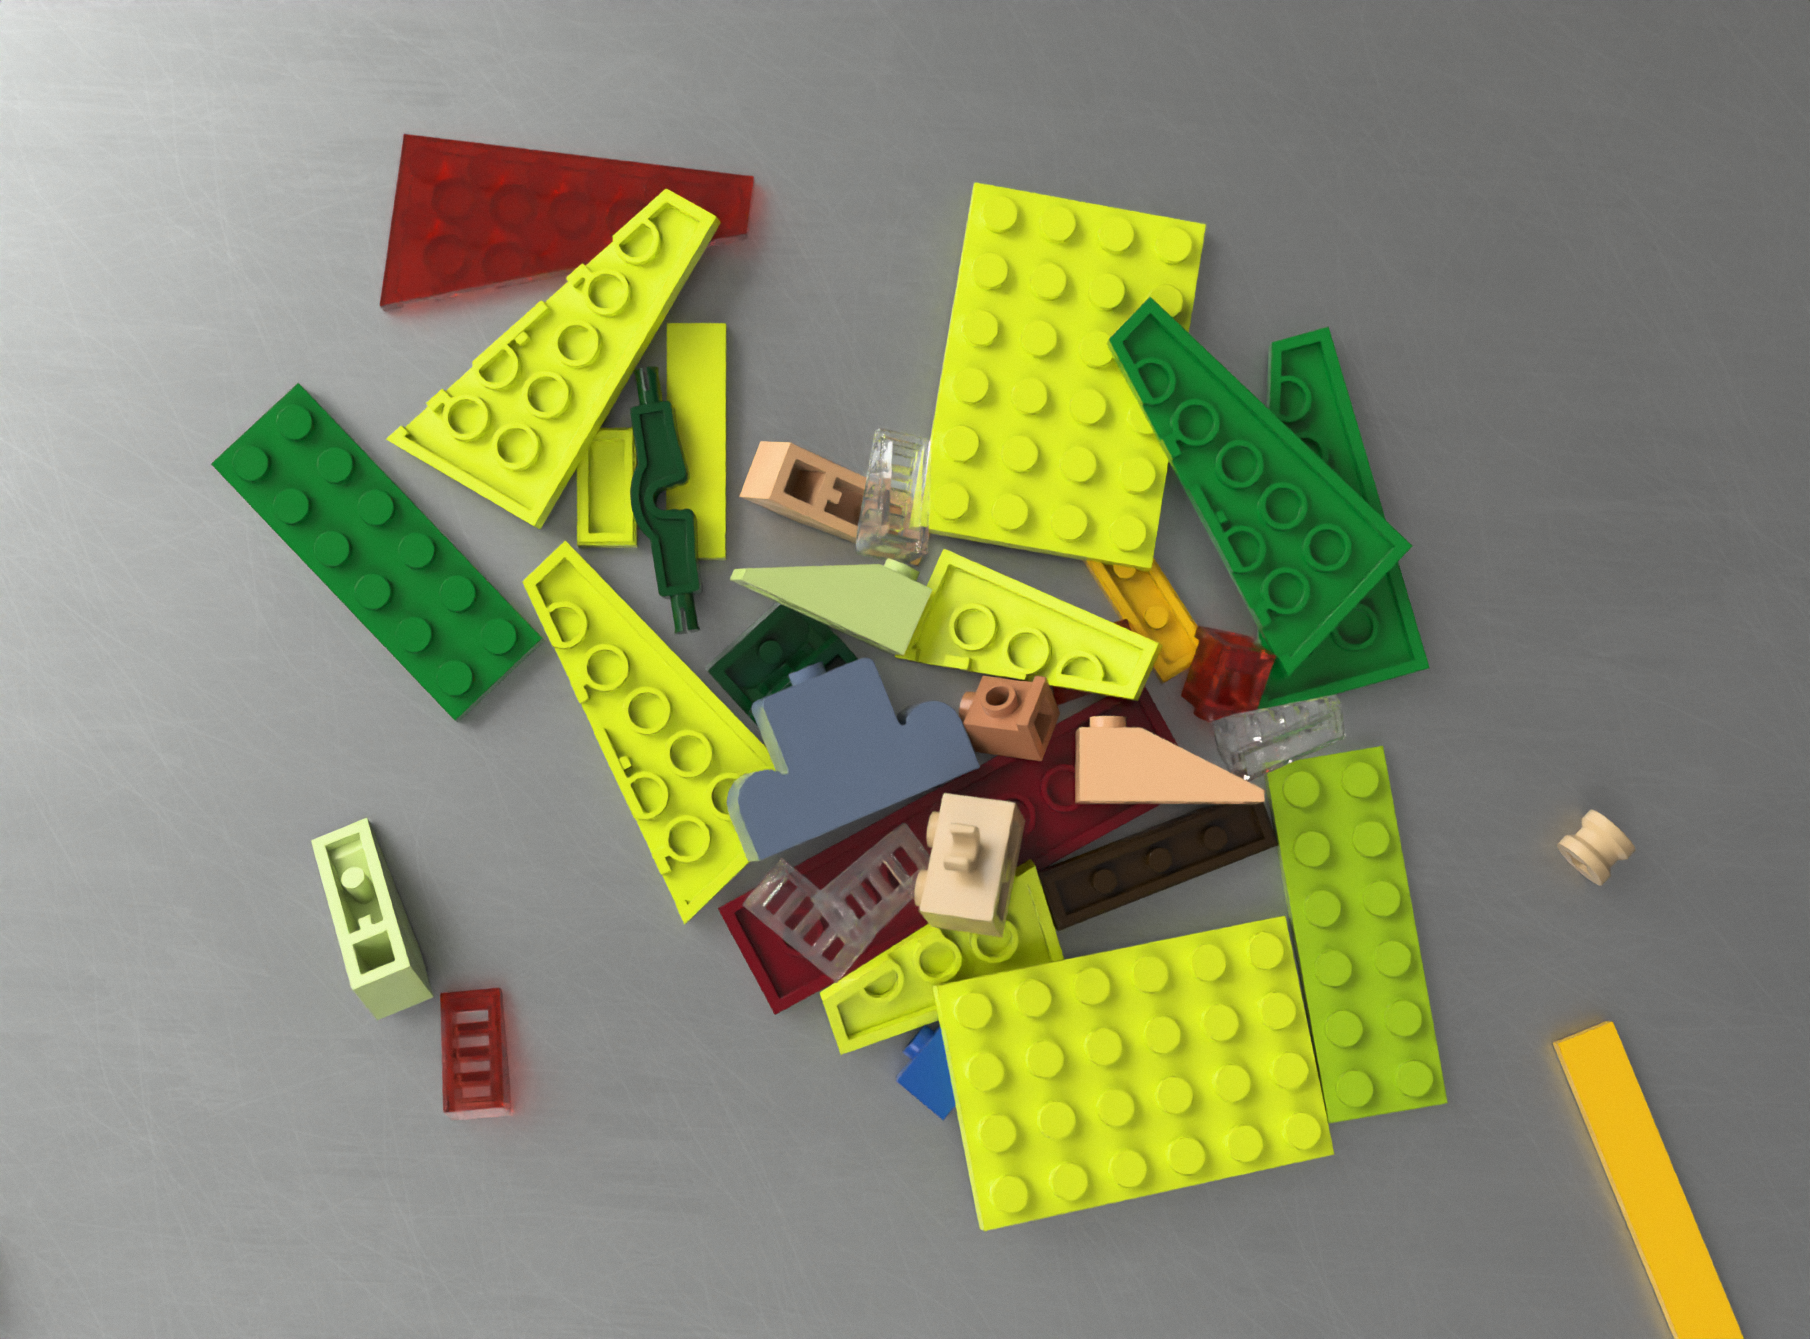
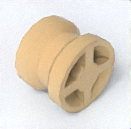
(1596, 847)

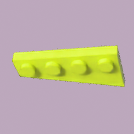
(1016, 632)
(896, 987)

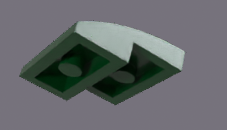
(770, 651)

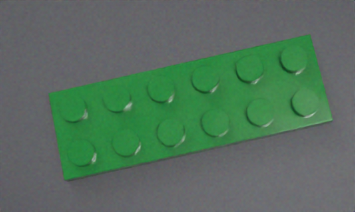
(378, 552)

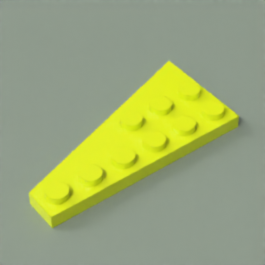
(551, 379)
(656, 724)

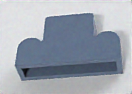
(840, 756)

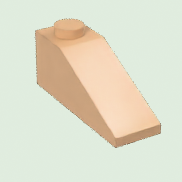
(808, 489)
(1142, 768)

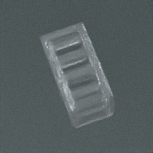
(875, 517)
(1277, 735)
(764, 893)
(838, 914)

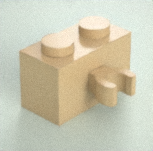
(970, 864)

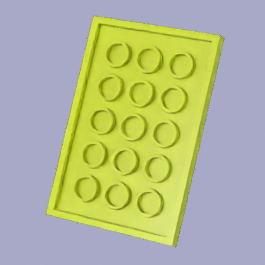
(1031, 411)
(1132, 1072)

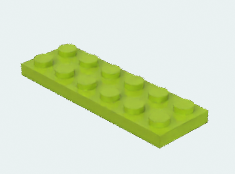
(1355, 935)

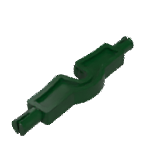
(659, 469)

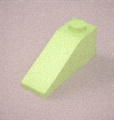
(862, 600)
(370, 921)

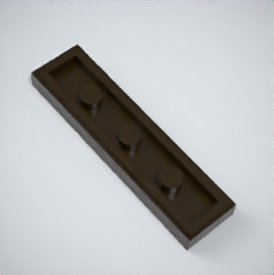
(1154, 860)

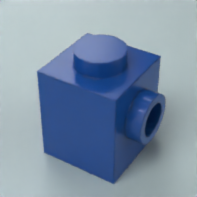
(928, 1071)

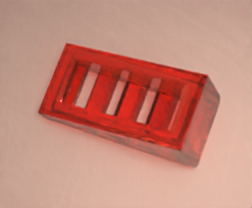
(496, 1052)

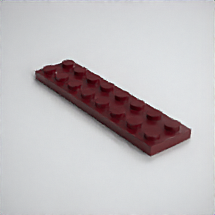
(1051, 831)

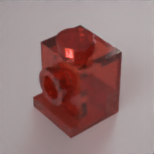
(1226, 674)

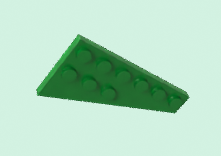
(1275, 511)
(1381, 632)

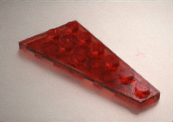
(522, 215)

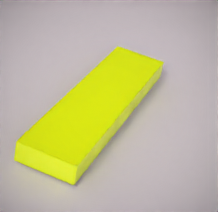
(700, 403)

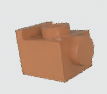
(1010, 717)

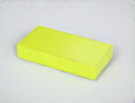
(604, 491)

